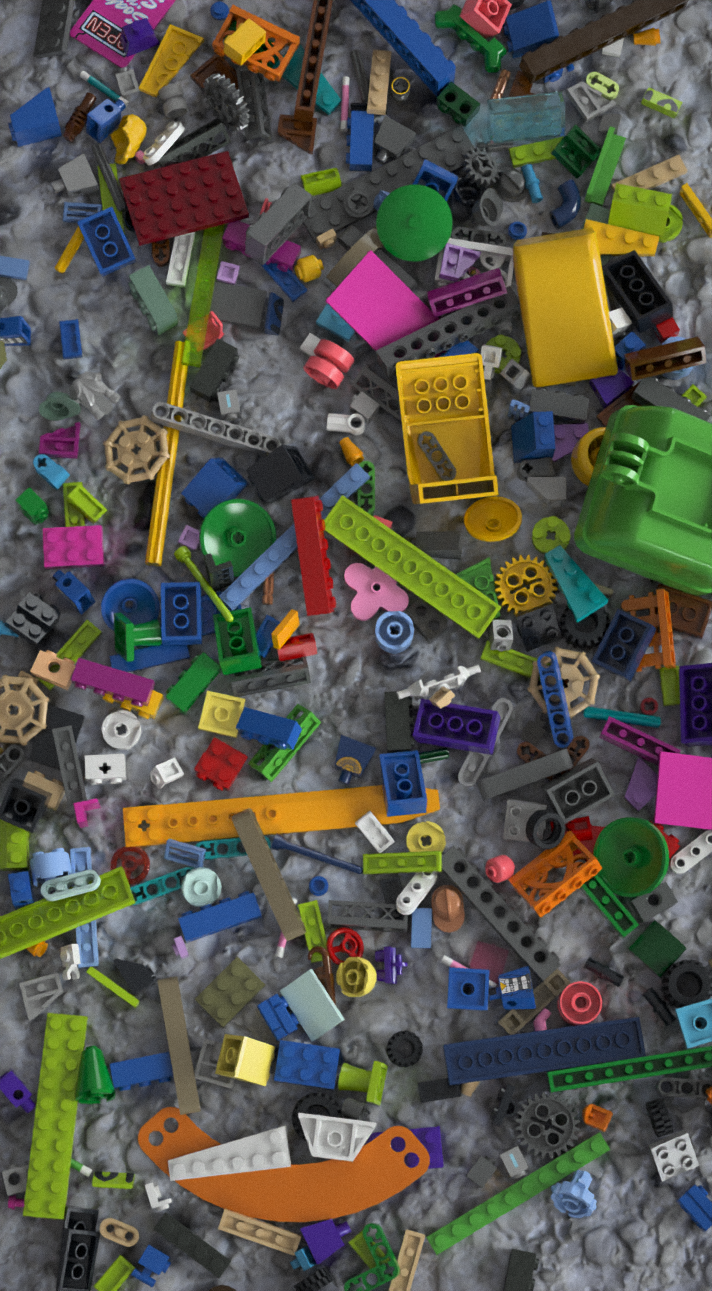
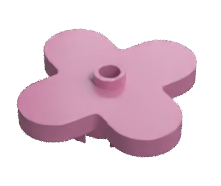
(367, 600)

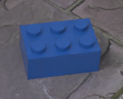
(106, 241)
(181, 613)
(307, 1065)

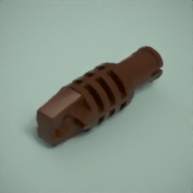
(79, 117)

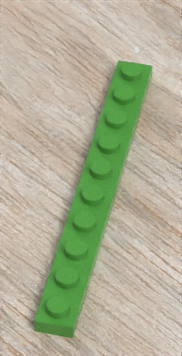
(518, 1193)

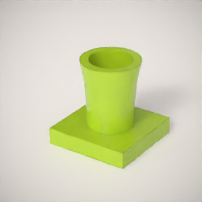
(362, 1080)

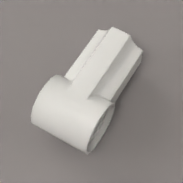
(343, 423)

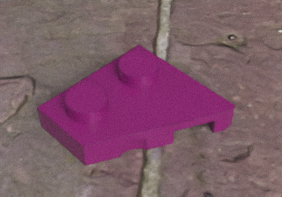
(61, 443)

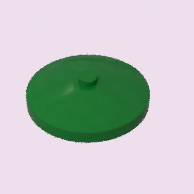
(414, 223)
(236, 533)
(631, 856)

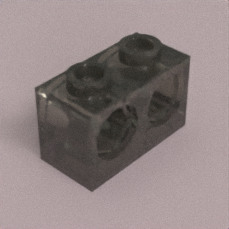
(421, 622)

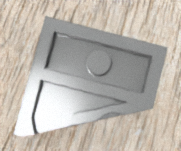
(588, 101)
(40, 993)

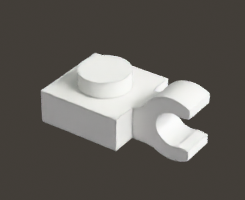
(491, 358)
(70, 959)

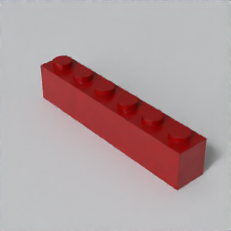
(313, 556)

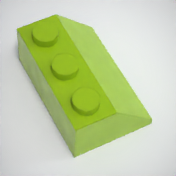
(640, 209)
(13, 848)

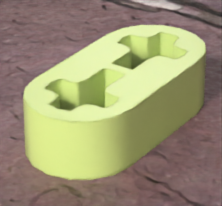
(602, 85)

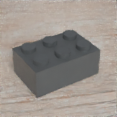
(578, 790)

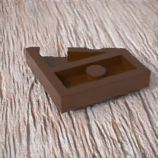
(298, 132)

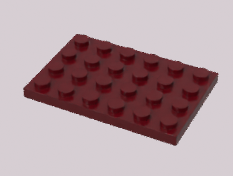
(183, 198)

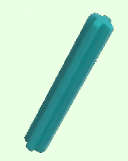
(625, 717)

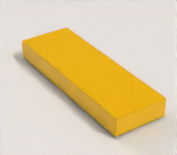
(696, 208)

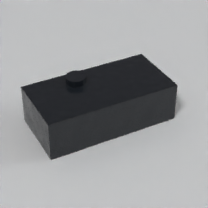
(637, 291)

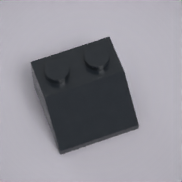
(24, 805)

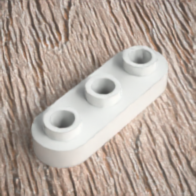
(163, 142)
(687, 856)
(415, 896)

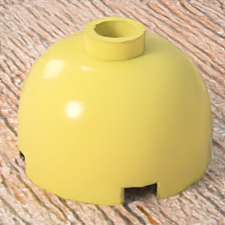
(356, 977)

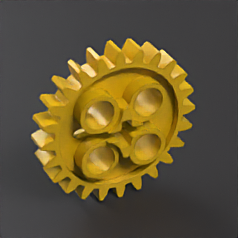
(517, 571)

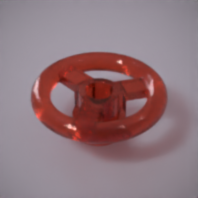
(144, 861)

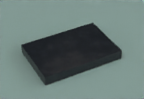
(44, 747)

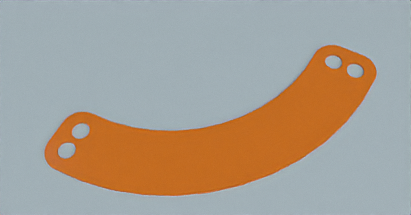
(297, 1191)

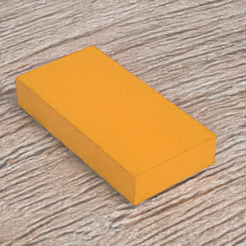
(285, 629)

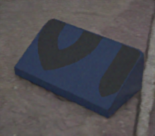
(274, 314)

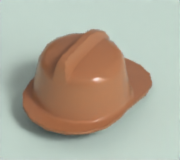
(447, 908)

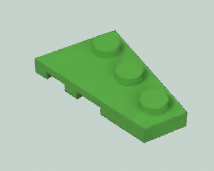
(482, 579)

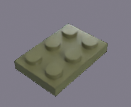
(230, 992)

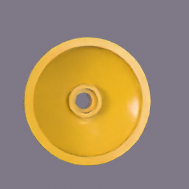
(493, 519)

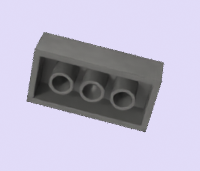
(277, 223)

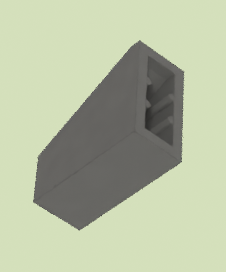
(440, 544)

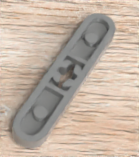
(476, 761)

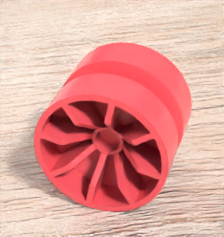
(328, 364)
(579, 1003)

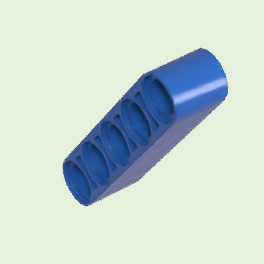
(552, 708)

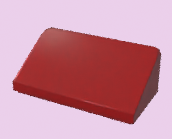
(298, 647)
(579, 827)

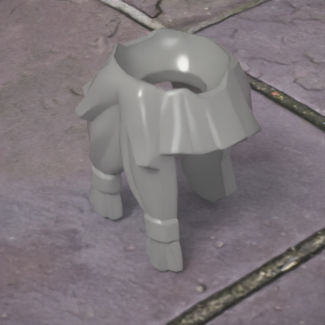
(90, 391)

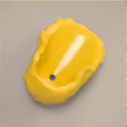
(128, 138)

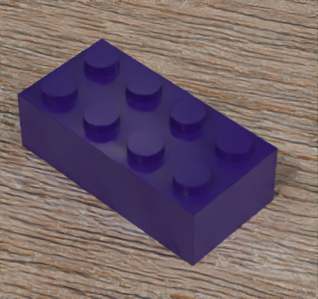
(696, 704)
(457, 727)
(430, 1139)

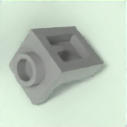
(126, 81)

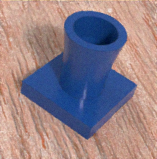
(474, 979)

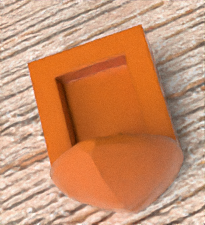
(596, 1117)

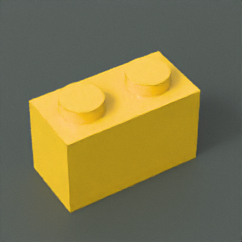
(244, 41)

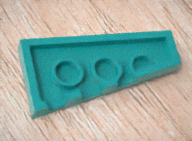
(326, 97)
(580, 592)

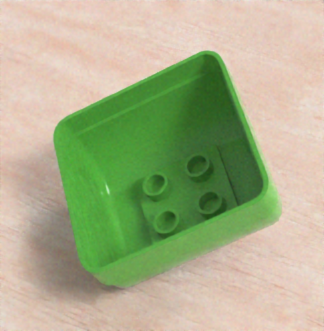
(652, 498)

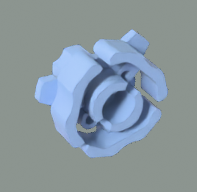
(574, 1195)

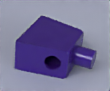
(138, 37)
(610, 387)
(9, 1084)
(324, 1238)

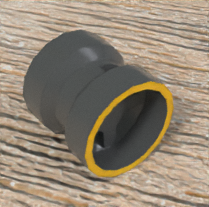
(400, 89)

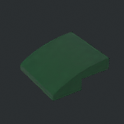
(576, 151)
(657, 948)

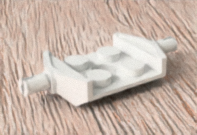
(450, 681)

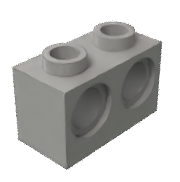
(22, 1172)

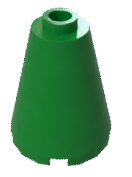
(93, 1078)

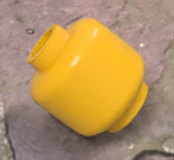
(308, 268)

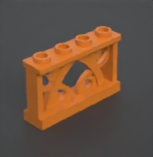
(282, 39)
(555, 892)

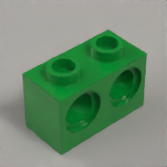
(32, 506)

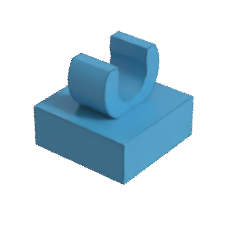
(304, 1259)

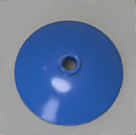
(144, 599)

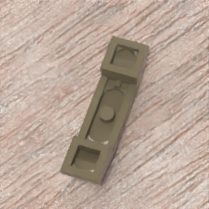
(354, 255)
(543, 995)

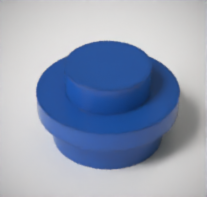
(219, 10)
(517, 230)
(318, 886)

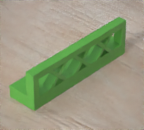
(605, 168)
(277, 758)

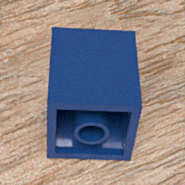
(530, 29)
(35, 120)
(533, 437)
(213, 485)

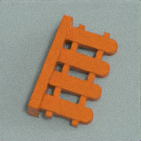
(661, 620)

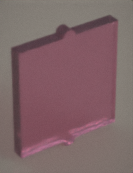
(489, 958)

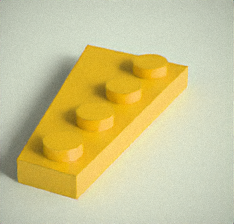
(170, 57)
(620, 241)

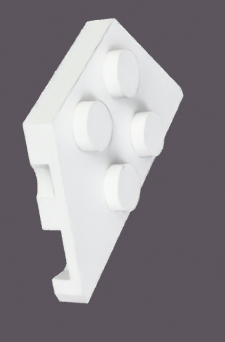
(335, 1136)

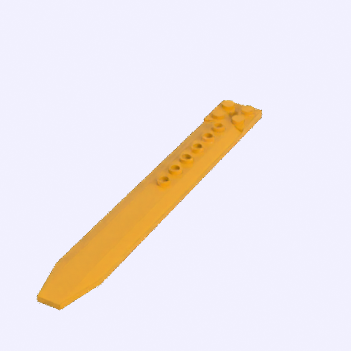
(273, 812)

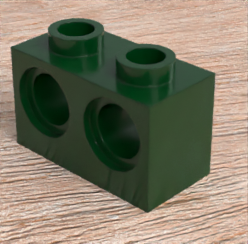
(461, 101)

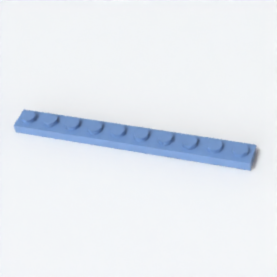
(287, 542)

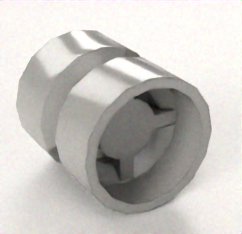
(173, 101)

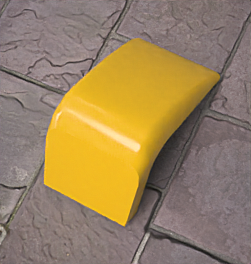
(564, 307)
(451, 403)

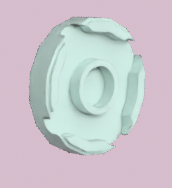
(201, 886)

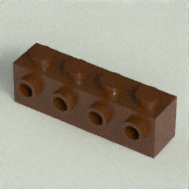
(665, 358)

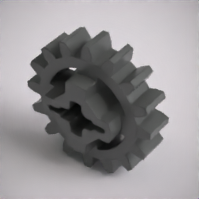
(481, 167)

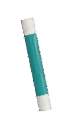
(101, 87)

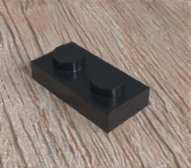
(391, 890)
(437, 1090)

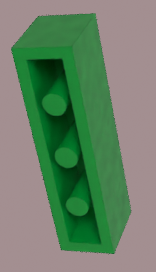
(609, 906)

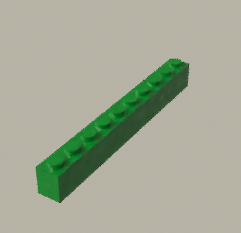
(629, 1069)

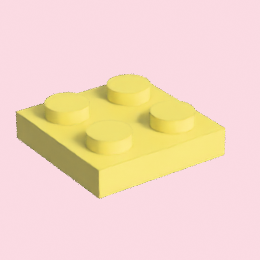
(221, 714)

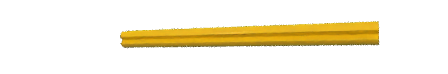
(166, 472)

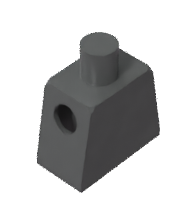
(392, 140)

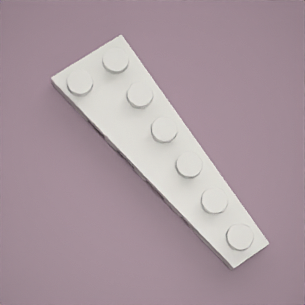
(246, 1154)

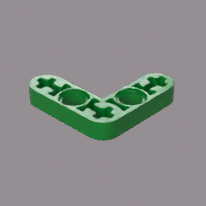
(379, 1270)

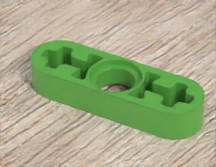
(371, 502)

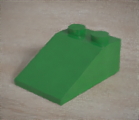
(237, 642)

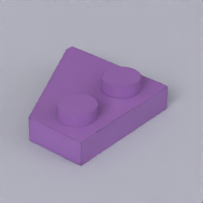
(456, 262)
(566, 438)
(641, 785)

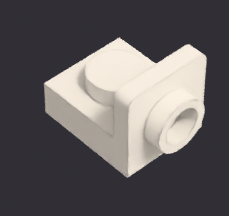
(166, 773)
(153, 1195)

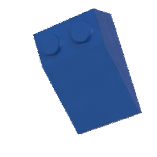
(436, 178)
(403, 783)

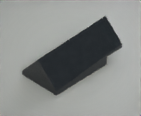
(78, 1249)

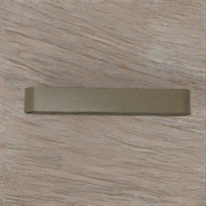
(268, 874)
(179, 1045)

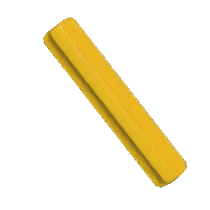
(69, 251)

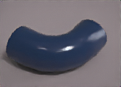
(570, 204)

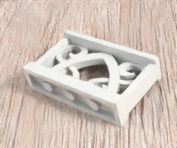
(497, 253)

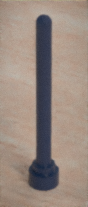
(280, 843)

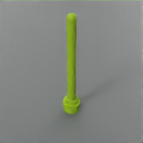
(183, 555)

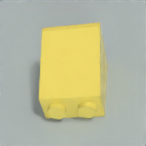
(245, 1059)

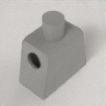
(76, 178)

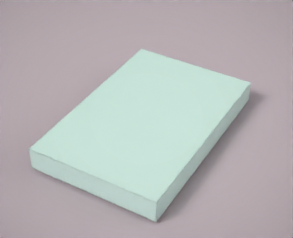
(312, 1005)

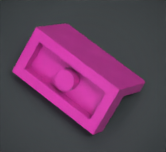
(81, 807)

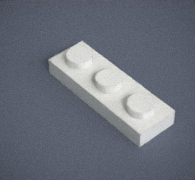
(180, 260)

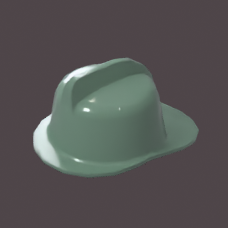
(58, 406)

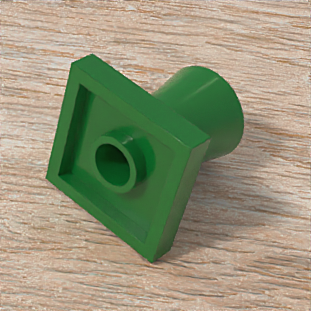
(129, 635)

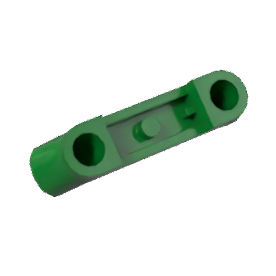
(492, 50)

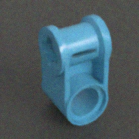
(52, 473)

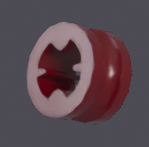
(649, 700)

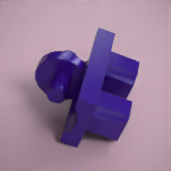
(392, 965)

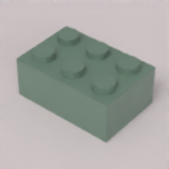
(152, 300)

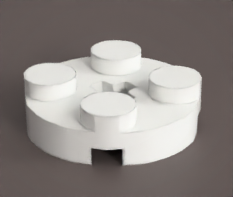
(131, 725)

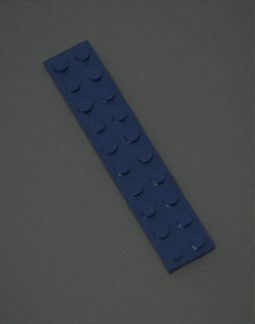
(543, 1051)

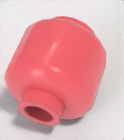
(499, 868)

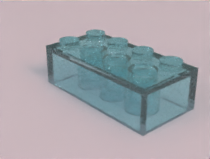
(526, 117)

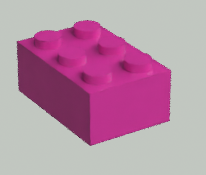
(73, 547)

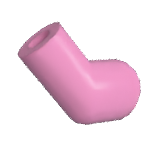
(540, 1021)

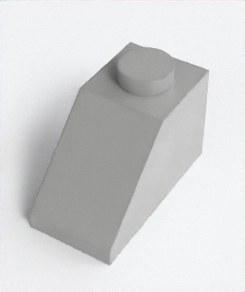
(549, 489)

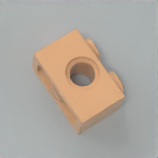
(42, 666)

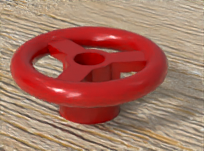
(351, 942)

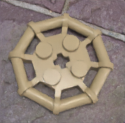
(129, 442)
(575, 683)
(25, 709)

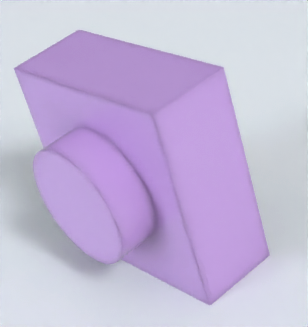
(228, 273)
(189, 538)
(180, 948)

